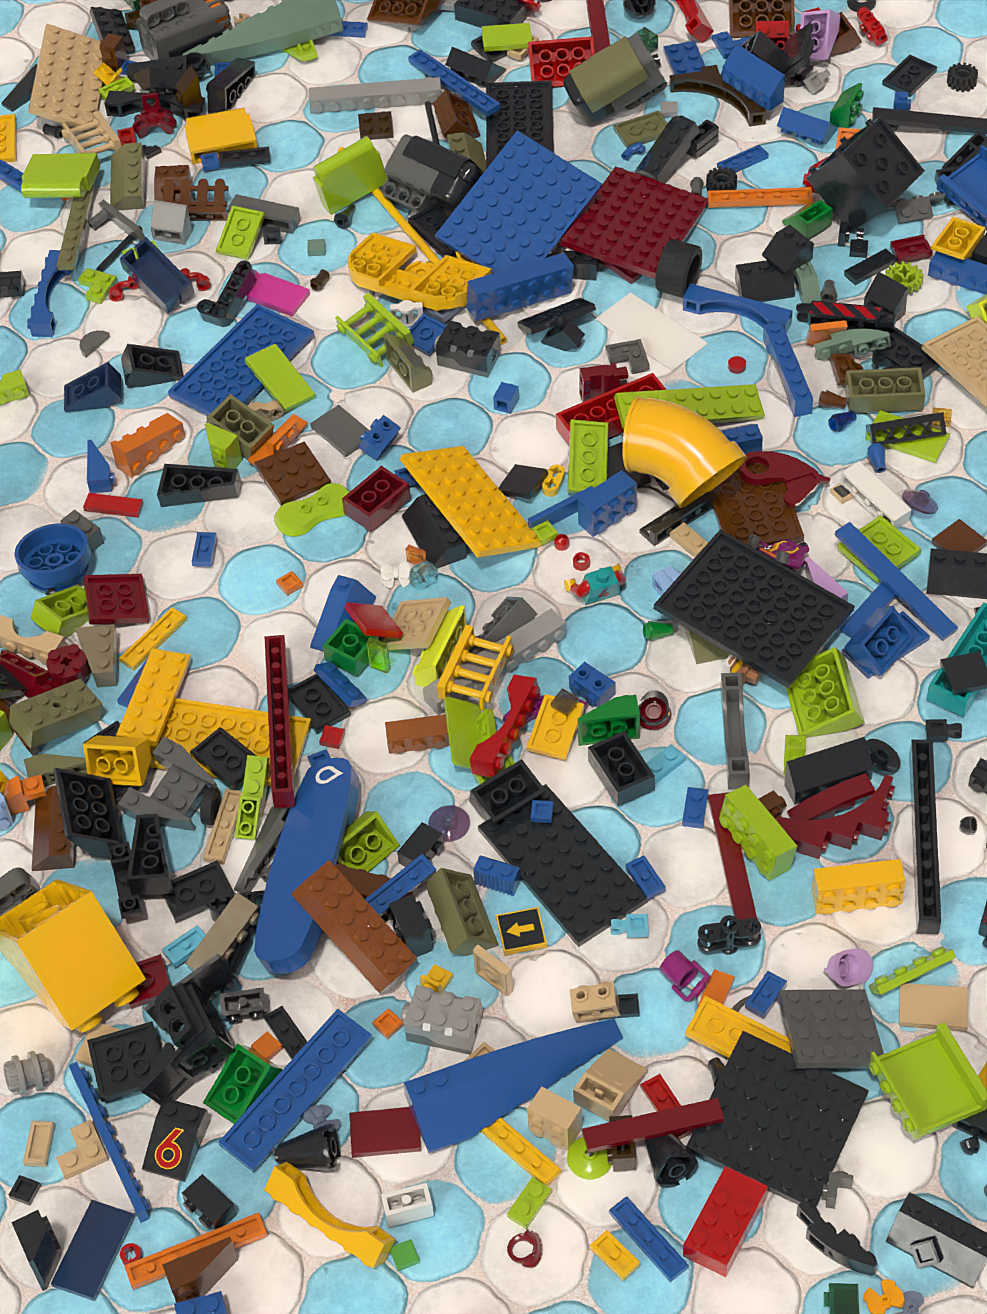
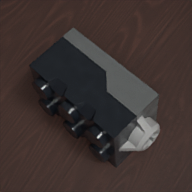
(467, 349)

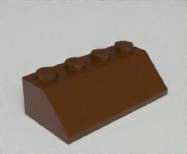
(50, 844)

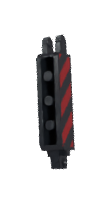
(856, 315)

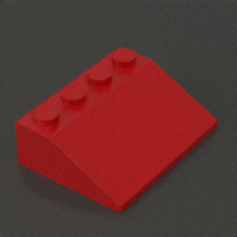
(557, 57)

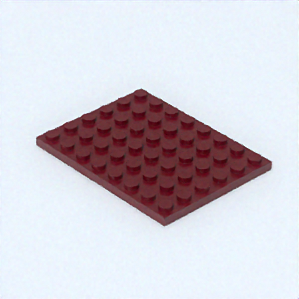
(634, 221)

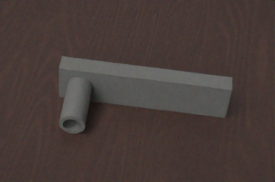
(109, 211)

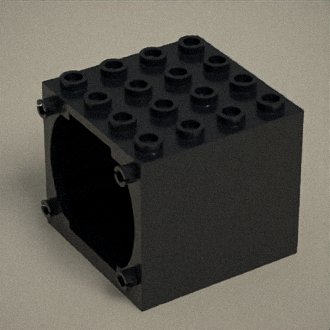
(865, 174)

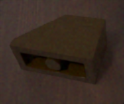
(188, 89)

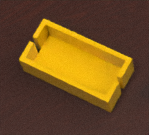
(858, 886)

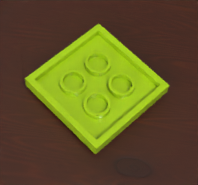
(889, 541)

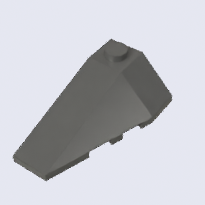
(507, 618)

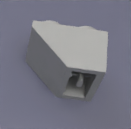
(170, 222)

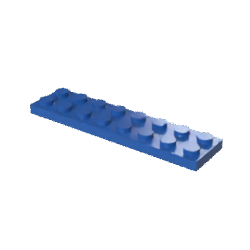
(295, 1090)

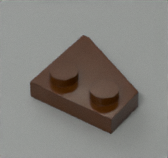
(842, 363)

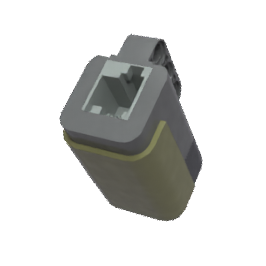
(614, 79)

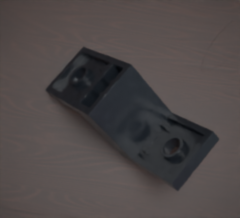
(770, 53)

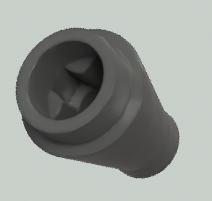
(829, 291)

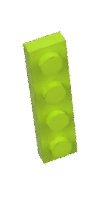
(906, 973)

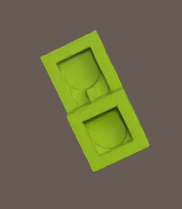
(794, 748)

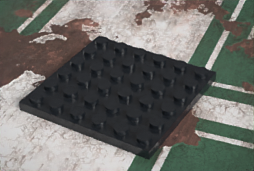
(779, 1120)

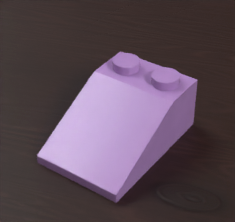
(824, 31)

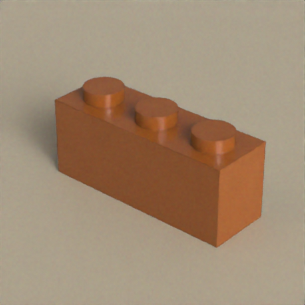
(417, 734)

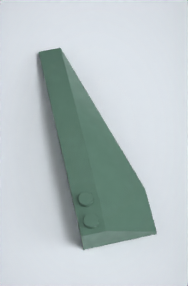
(274, 30)

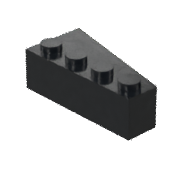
(229, 85)
(196, 484)
(148, 860)

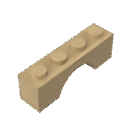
(33, 647)

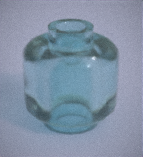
(423, 575)

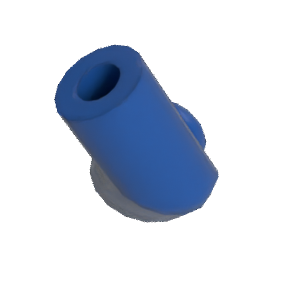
(631, 149)

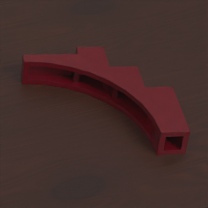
(842, 830)

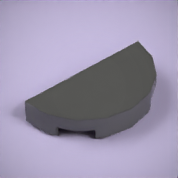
(92, 341)

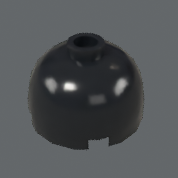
(638, 8)

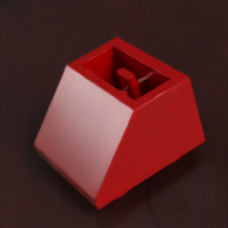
(775, 30)

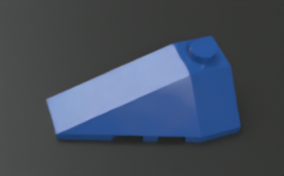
(334, 613)

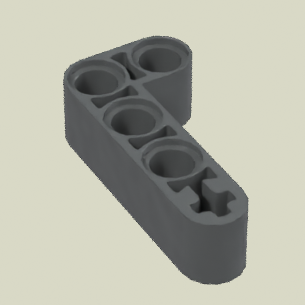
(16, 885)

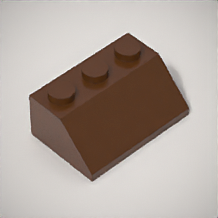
(455, 115)

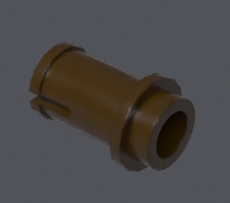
(317, 282)

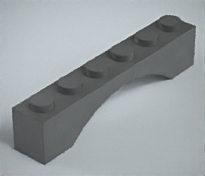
(734, 730)

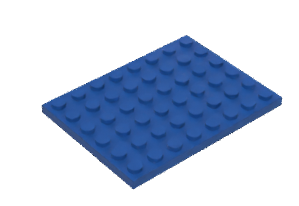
(518, 207)

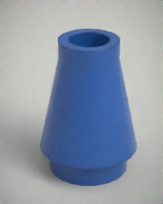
(876, 454)

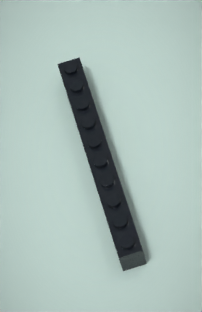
(925, 837)

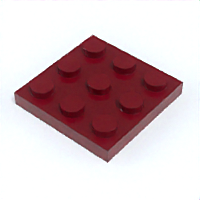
(115, 599)

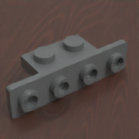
(916, 208)

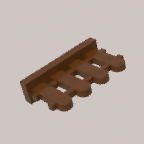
(202, 208)

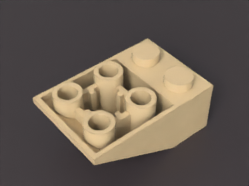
(608, 1084)

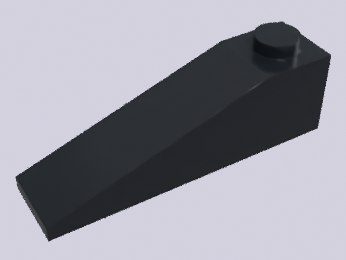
(21, 92)

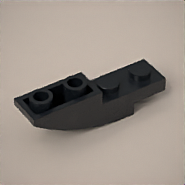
(839, 1247)

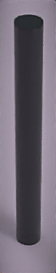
(431, 121)
(104, 264)

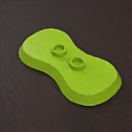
(301, 516)

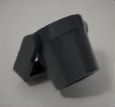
(197, 61)

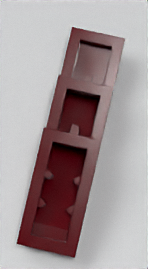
(833, 799)

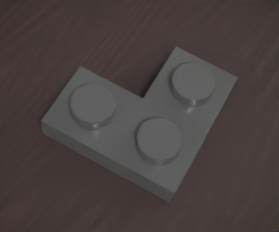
(631, 351)

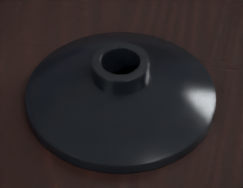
(883, 755)

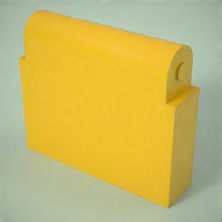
(219, 133)

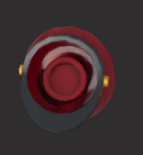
(654, 710)

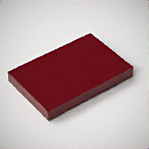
(383, 1132)

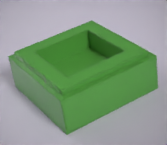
(404, 1255)

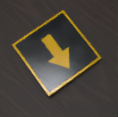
(521, 931)

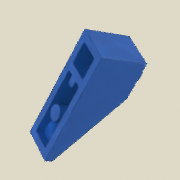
(98, 471)

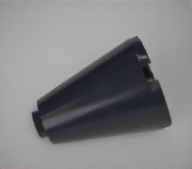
(311, 1150)
(670, 1160)

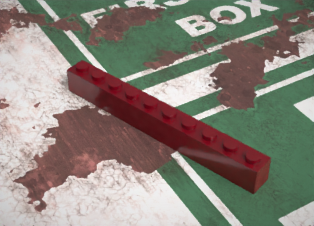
(279, 722)

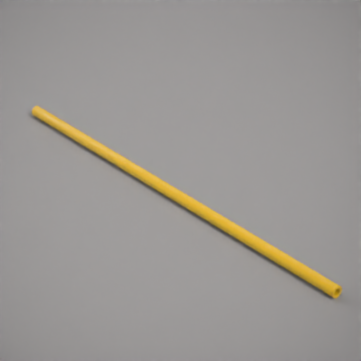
(432, 257)

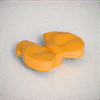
(892, 1297)

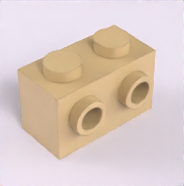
(594, 1002)

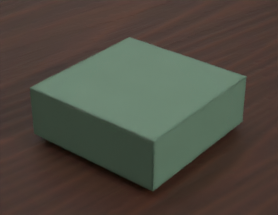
(316, 247)

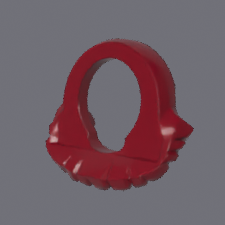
(532, 1259)

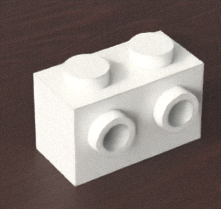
(407, 1205)

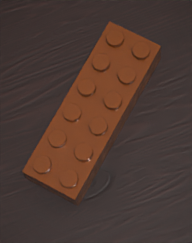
(354, 926)

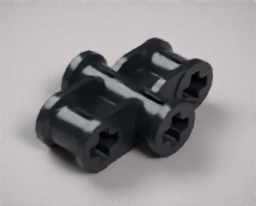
(736, 934)

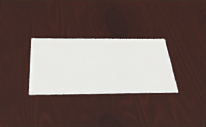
(660, 335)

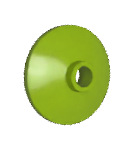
(587, 1166)

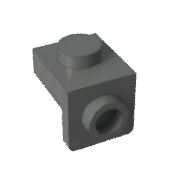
(836, 1180)

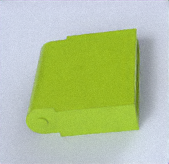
(59, 175)
(349, 175)

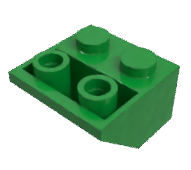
(847, 107)
(810, 218)

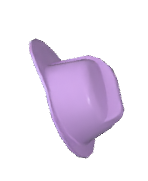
(850, 967)

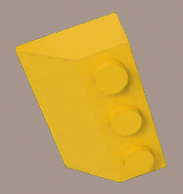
(118, 758)

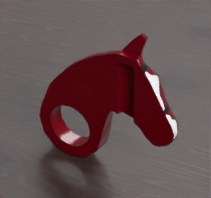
(798, 476)

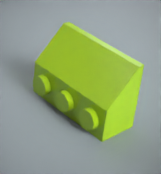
(366, 842)

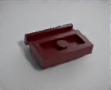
(911, 248)

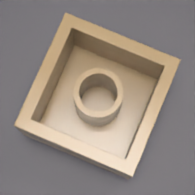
(554, 1118)

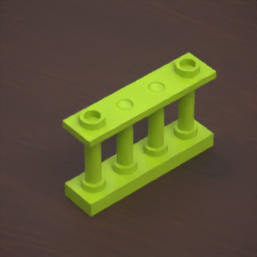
(381, 314)

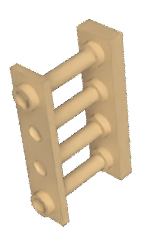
(101, 128)

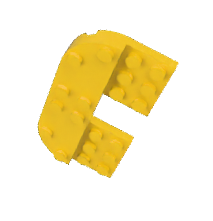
(377, 264)

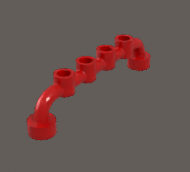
(116, 291)

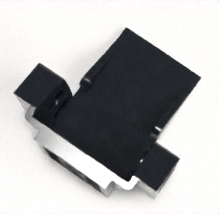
(200, 1044)

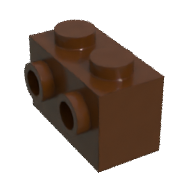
(113, 51)

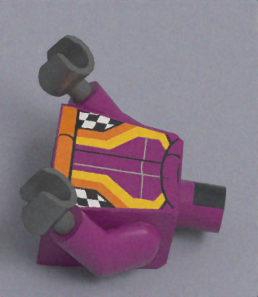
(784, 552)

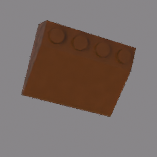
(402, 11)
(746, 12)

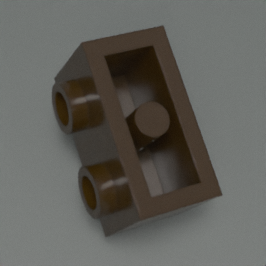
(624, 1156)

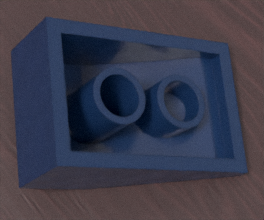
(93, 390)

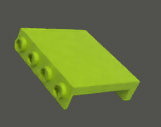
(930, 1083)

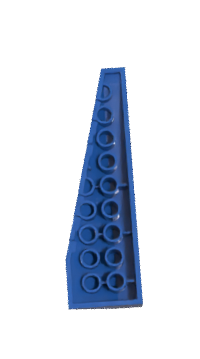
(476, 1092)

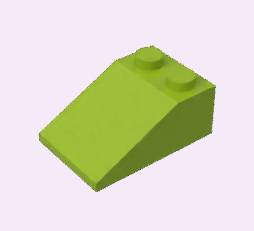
(61, 611)

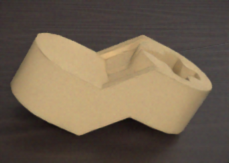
(270, 411)

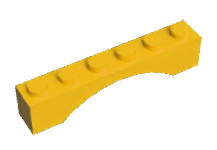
(292, 1189)

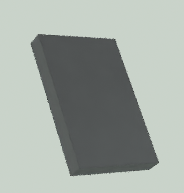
(340, 430)

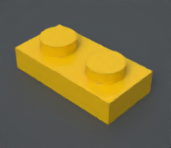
(615, 1255)

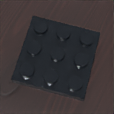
(123, 1060)

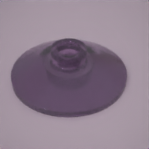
(920, 501)
(451, 829)

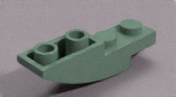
(859, 340)

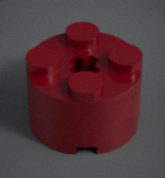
(67, 664)

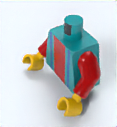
(598, 584)

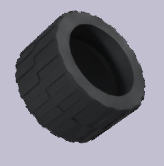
(678, 267)

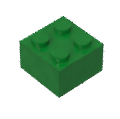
(348, 648)

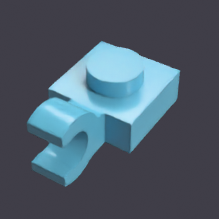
(635, 925)

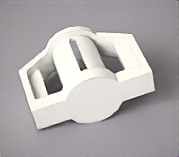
(407, 307)

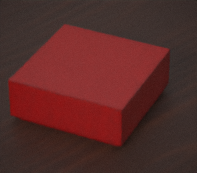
(332, 737)

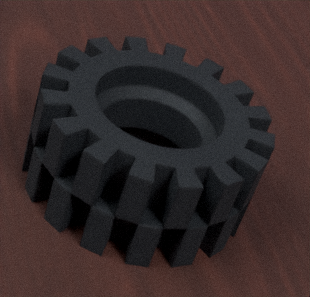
(962, 77)
(727, 176)

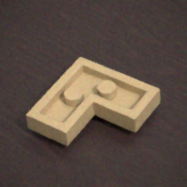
(86, 1155)

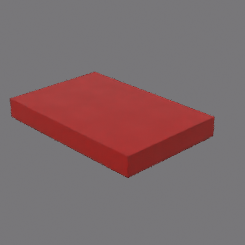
(373, 620)

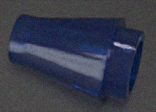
(841, 420)

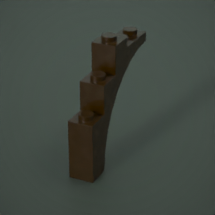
(710, 83)

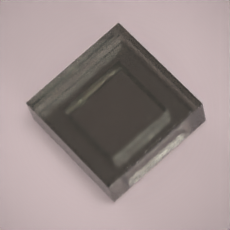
(564, 702)

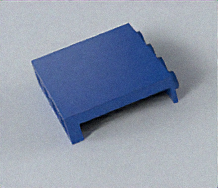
(969, 187)

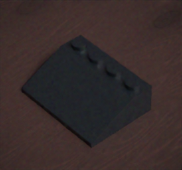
(88, 811)
(208, 978)

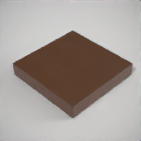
(959, 538)

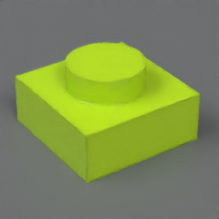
(545, 532)

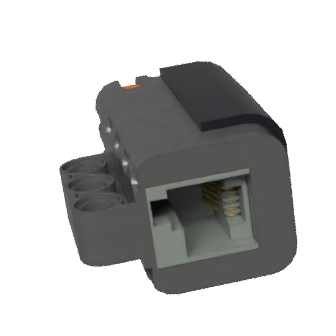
(177, 26)

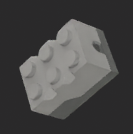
(442, 1020)

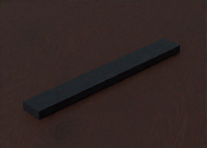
(930, 120)

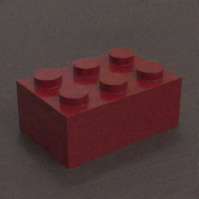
(376, 498)

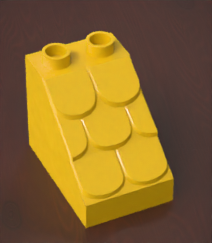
(69, 954)

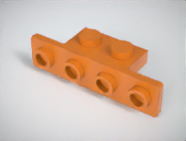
(279, 438)

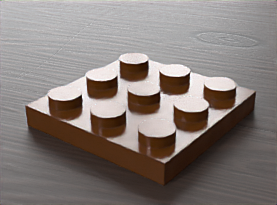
(292, 473)

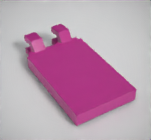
(277, 293)

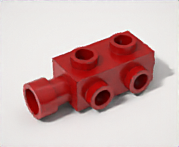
(871, 26)

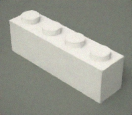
(875, 495)

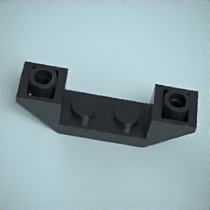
(129, 904)

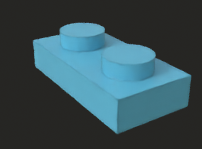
(666, 762)
(183, 947)

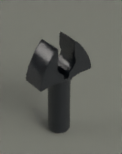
(800, 77)

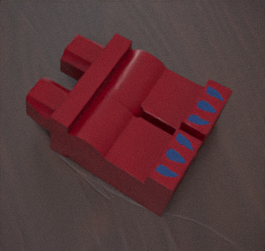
(600, 379)

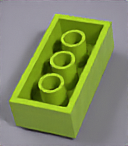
(757, 832)

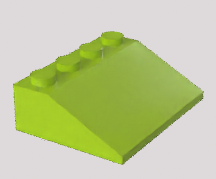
(825, 697)

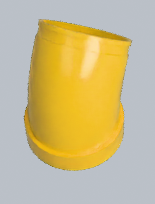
(678, 448)

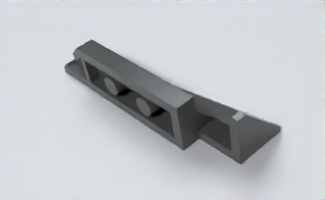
(263, 849)

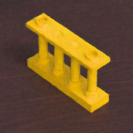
(461, 654)

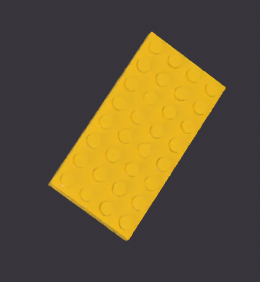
(470, 501)
(194, 721)

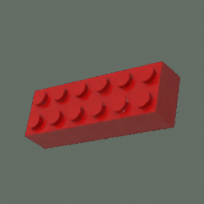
(603, 407)

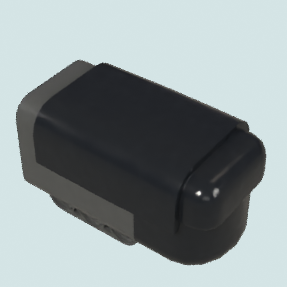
(428, 175)

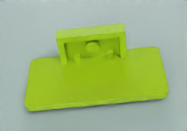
(467, 728)

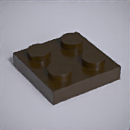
(376, 125)

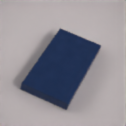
(93, 1250)

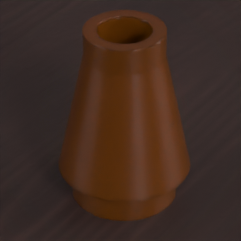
(831, 400)

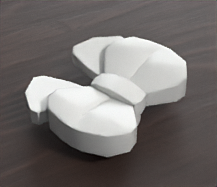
(388, 574)

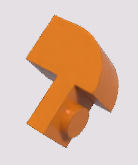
(19, 791)

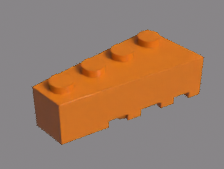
(146, 444)

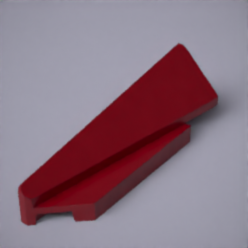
(28, 673)

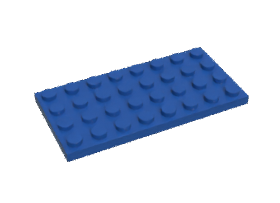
(224, 366)

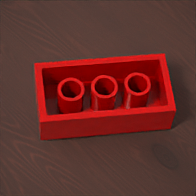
(725, 1221)

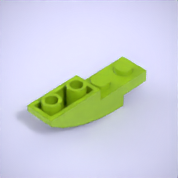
(253, 798)

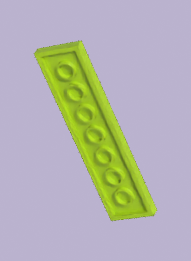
(712, 403)

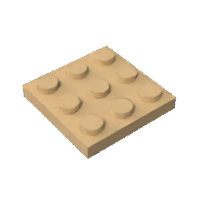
(418, 622)

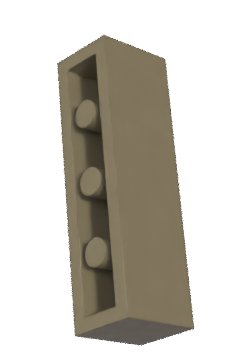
(225, 932)

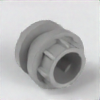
(26, 1072)

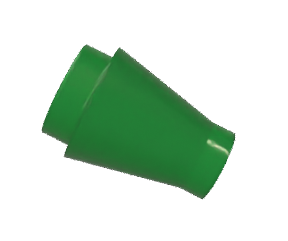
(654, 630)

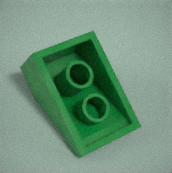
(610, 719)
(240, 1082)

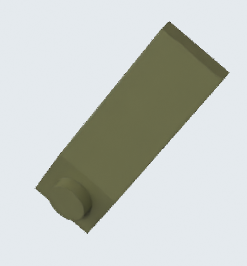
(46, 763)

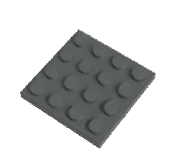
(830, 1027)

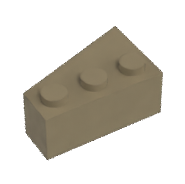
(101, 651)

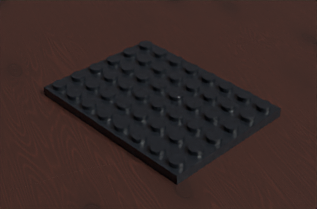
(754, 608)

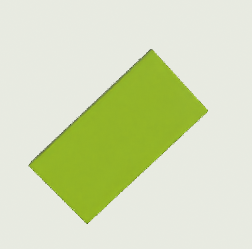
(280, 377)
(924, 448)
(587, 455)

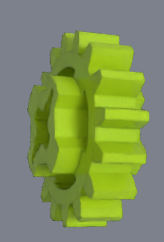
(907, 275)

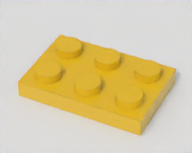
(554, 731)

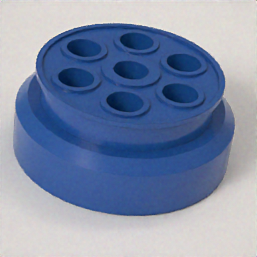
(53, 556)

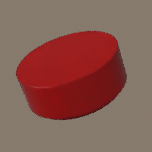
(737, 364)

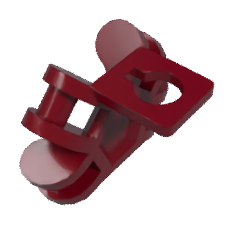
(153, 117)

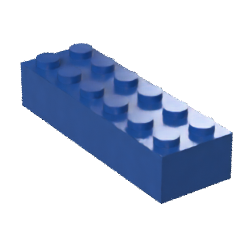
(519, 286)

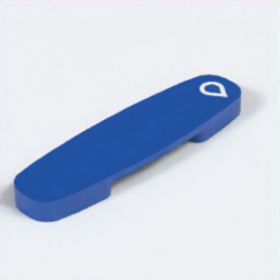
(308, 840)

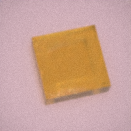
(947, 416)

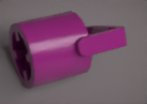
(682, 973)

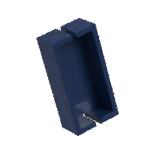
(157, 275)

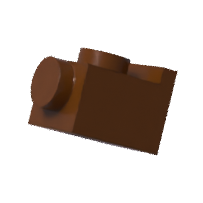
(773, 803)

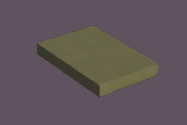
(640, 129)

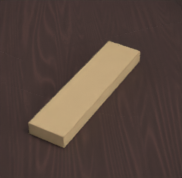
(223, 828)

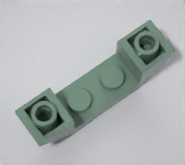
(808, 282)

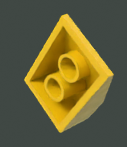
(959, 238)

